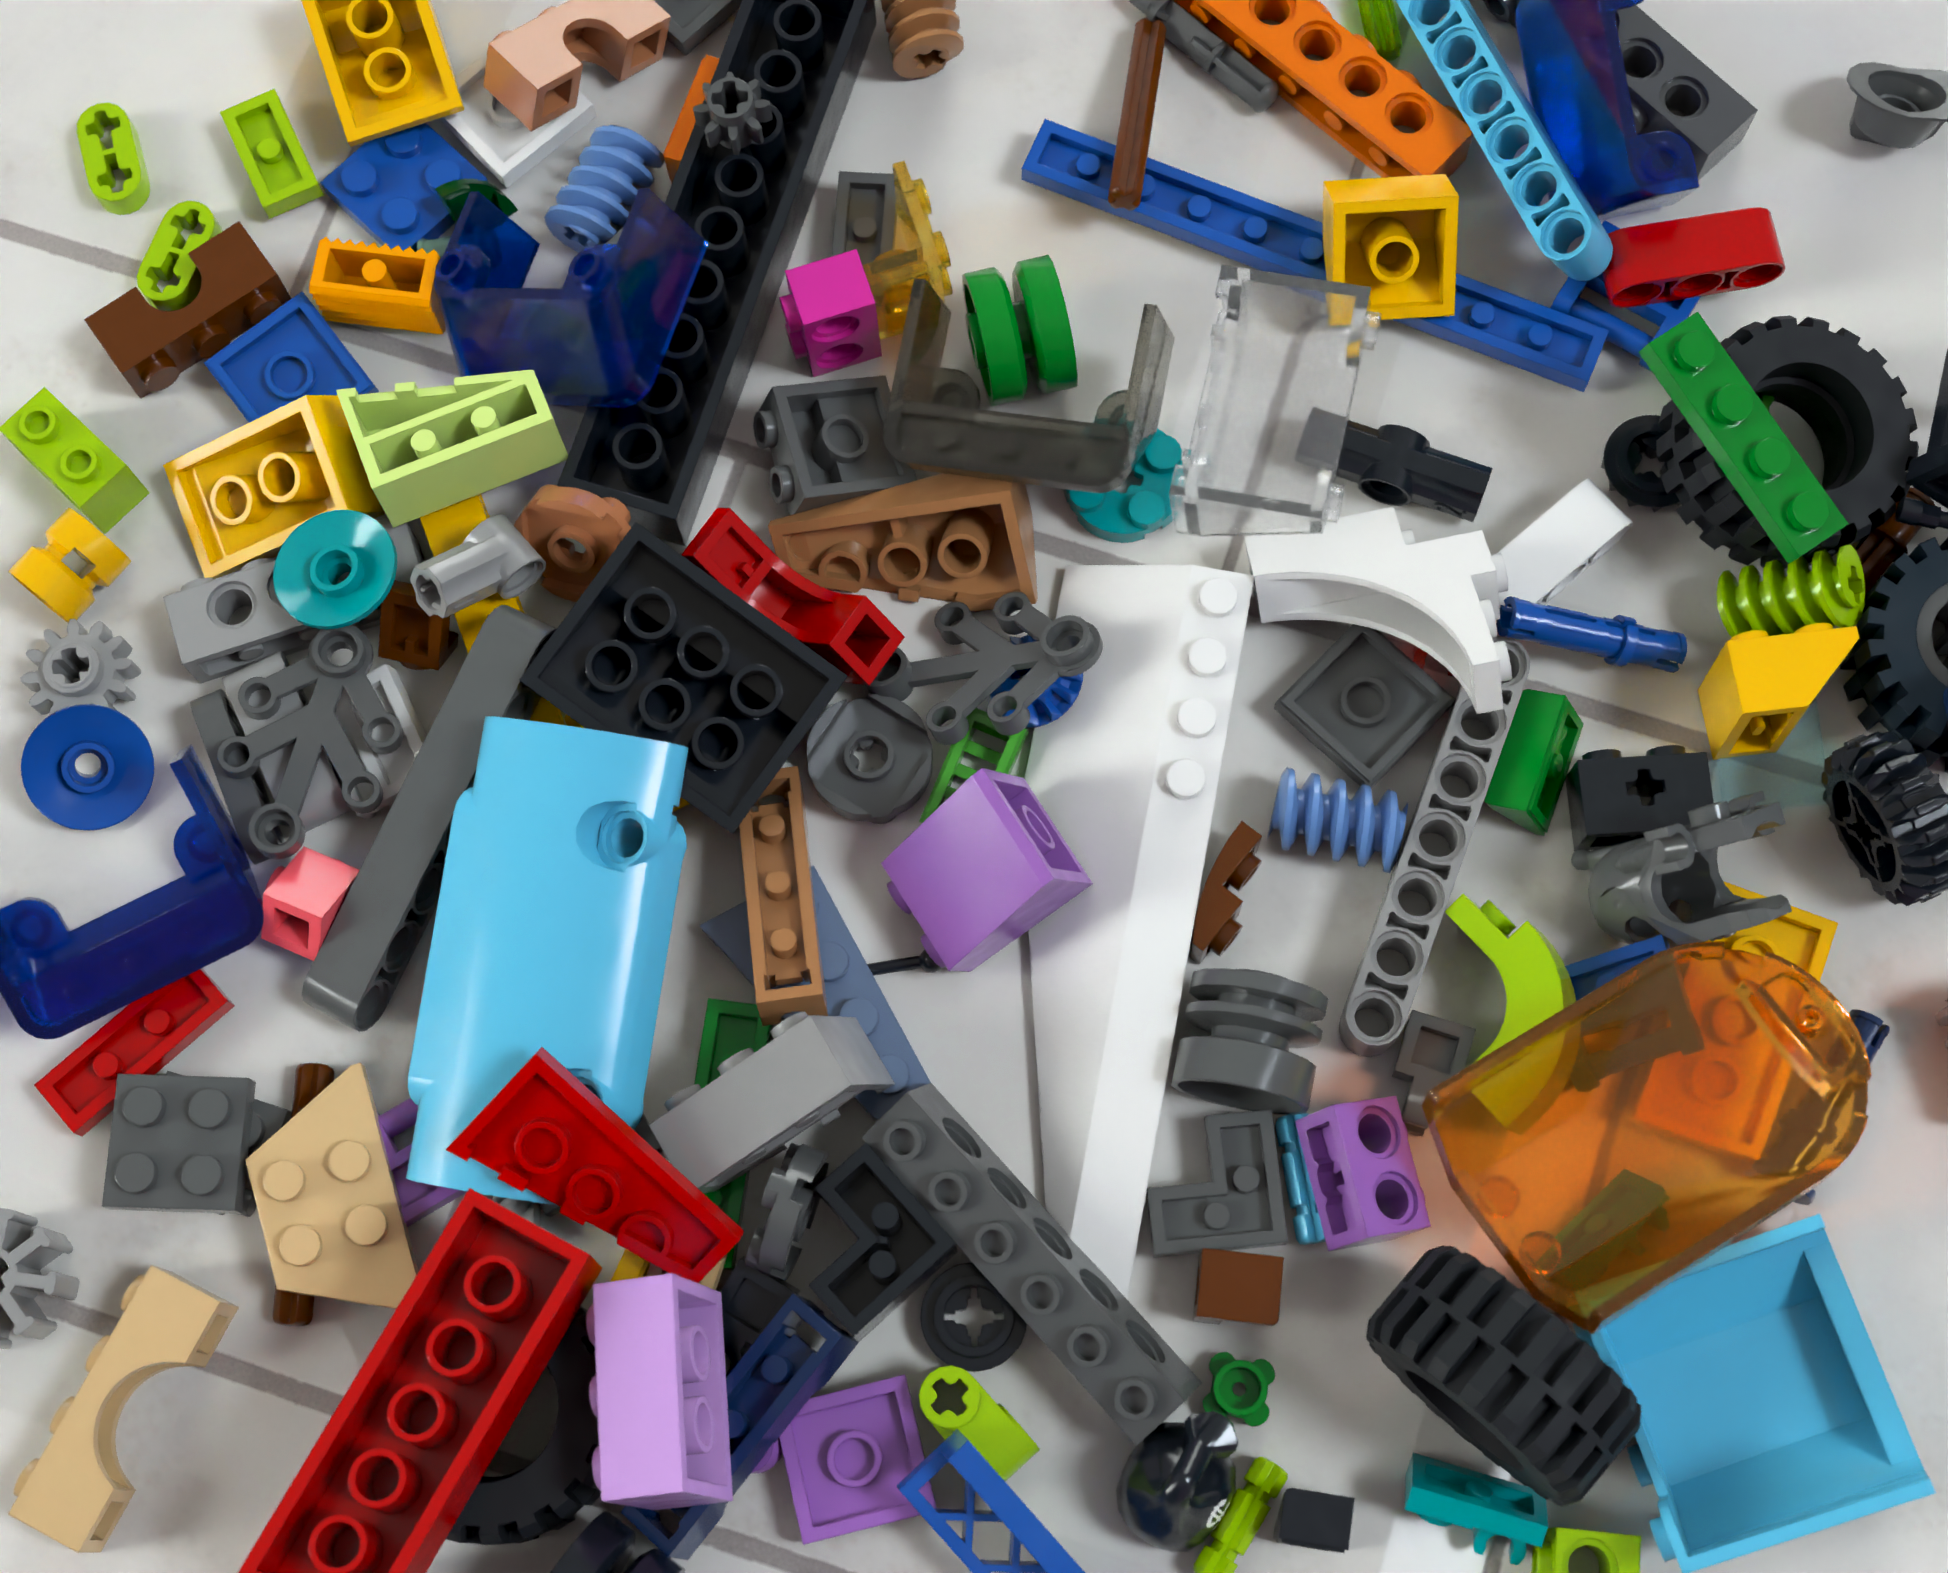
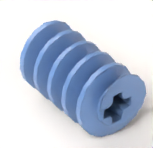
(600, 187)
(1338, 819)

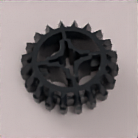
(1890, 816)

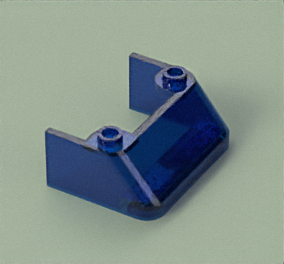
(594, 336)
(73, 977)

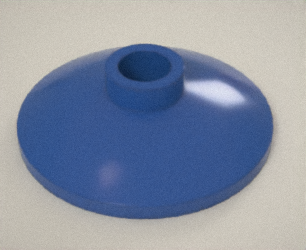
(87, 799)

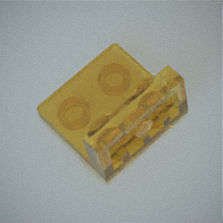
(894, 271)

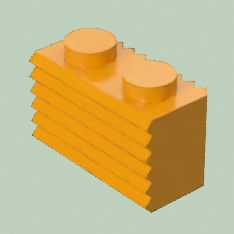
(377, 286)

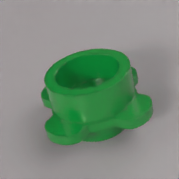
(1253, 1376)

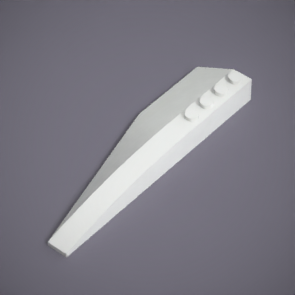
(1134, 798)

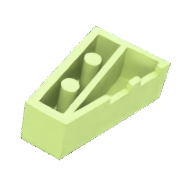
(451, 440)

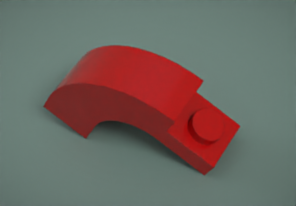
(834, 625)

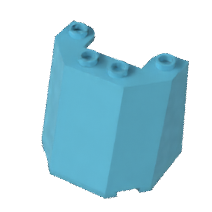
(1759, 1401)

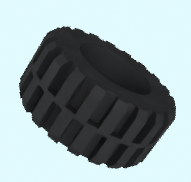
(1844, 401)
(1505, 1374)
(561, 1478)

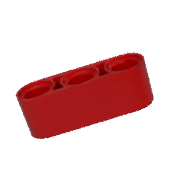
(1693, 257)

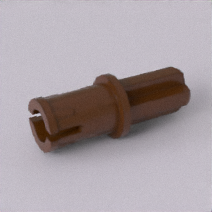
(1887, 543)

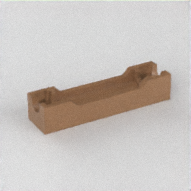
(782, 904)

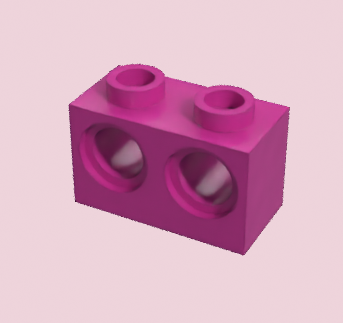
(831, 313)

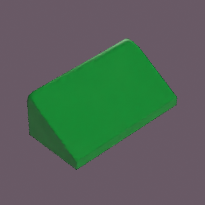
(1535, 760)

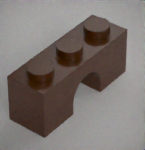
(158, 345)

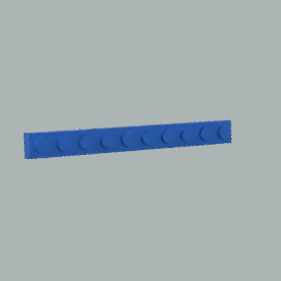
(1292, 244)

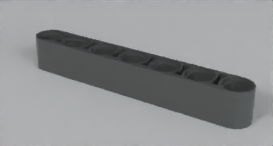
(406, 862)

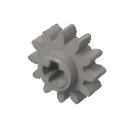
(66, 658)

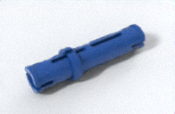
(1614, 639)

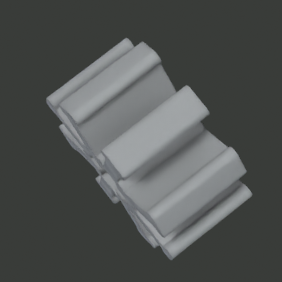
(23, 1279)

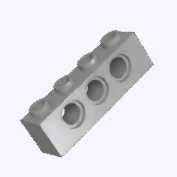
(205, 605)

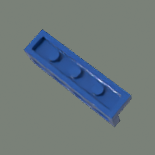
(1004, 1506)

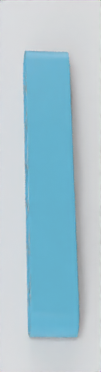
(1506, 131)

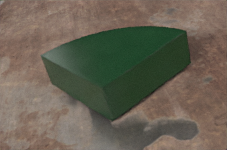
(455, 194)

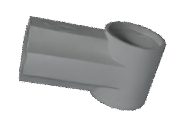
(487, 563)

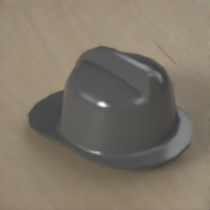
(1897, 104)

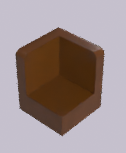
(1237, 1287)

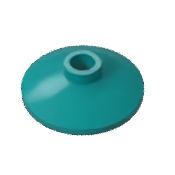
(323, 551)

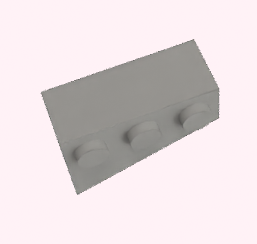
(768, 1098)

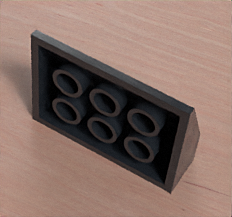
(688, 664)

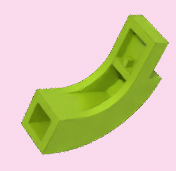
(1528, 963)

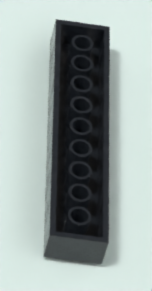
(751, 215)

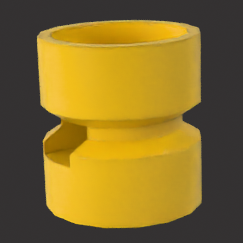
(54, 582)

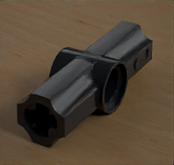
(1402, 468)

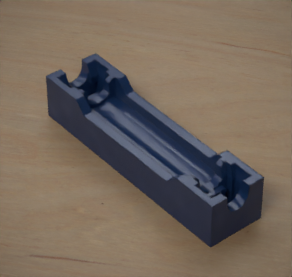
(762, 1400)

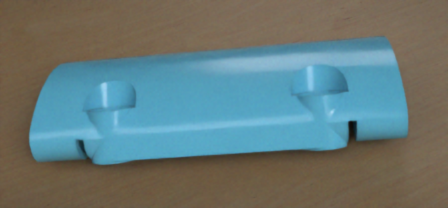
(546, 930)

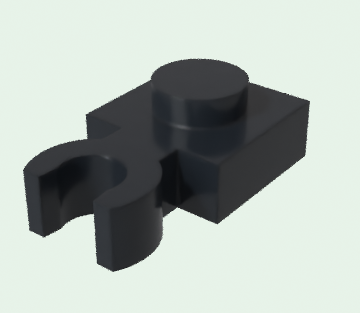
(749, 1306)

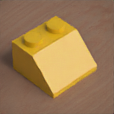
(1395, 240)

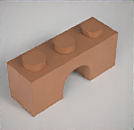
(539, 64)

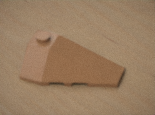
(919, 539)

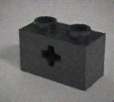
(1608, 816)

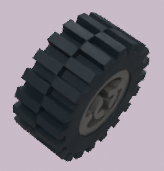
(1896, 655)

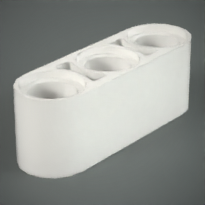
(1562, 544)

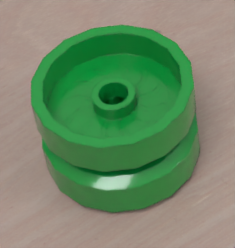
(1028, 329)

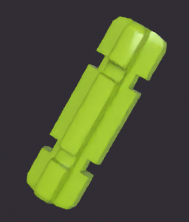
(1242, 1518)

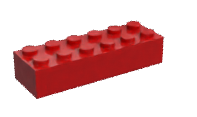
(430, 1399)

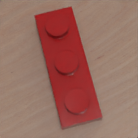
(132, 1042)

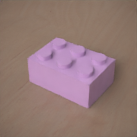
(659, 1393)

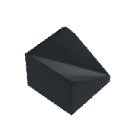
(1314, 1520)

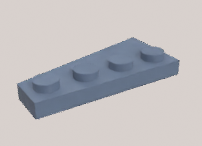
(848, 989)

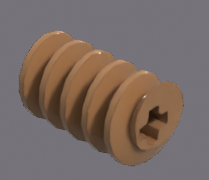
(922, 35)

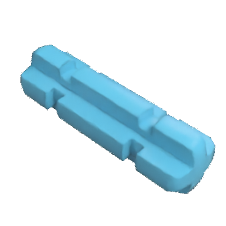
(1299, 1189)

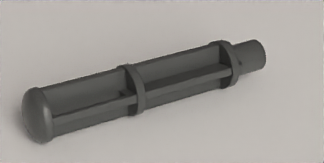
(1212, 53)

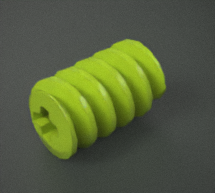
(1796, 598)

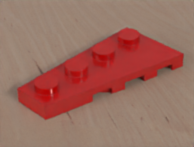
(579, 1154)

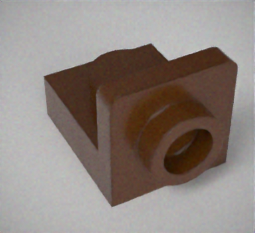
(412, 635)

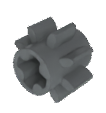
(736, 97)

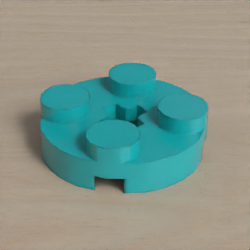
(1139, 510)

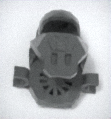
(1641, 878)

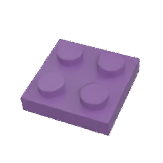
(849, 1456)

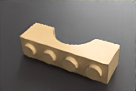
(78, 1483)

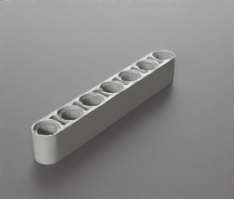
(1425, 873)

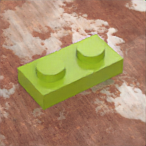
(271, 153)

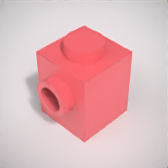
(304, 901)

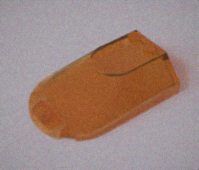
(1652, 1123)

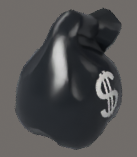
(1179, 1481)

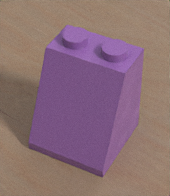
(983, 870)

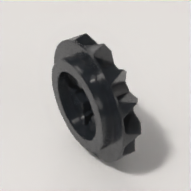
(1624, 455)
(950, 1340)

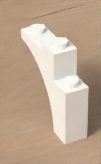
(1379, 578)

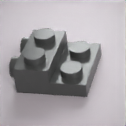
(827, 442)

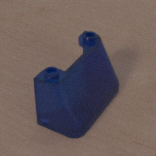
(1586, 107)

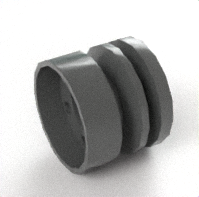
(1251, 1027)

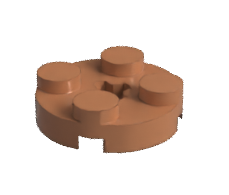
(577, 515)

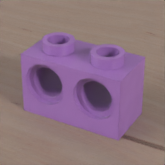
(1362, 1173)

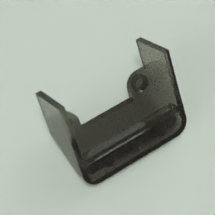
(939, 424)

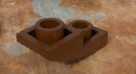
(1218, 908)

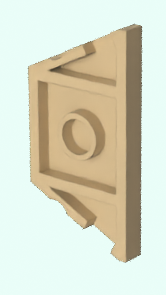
(333, 1201)

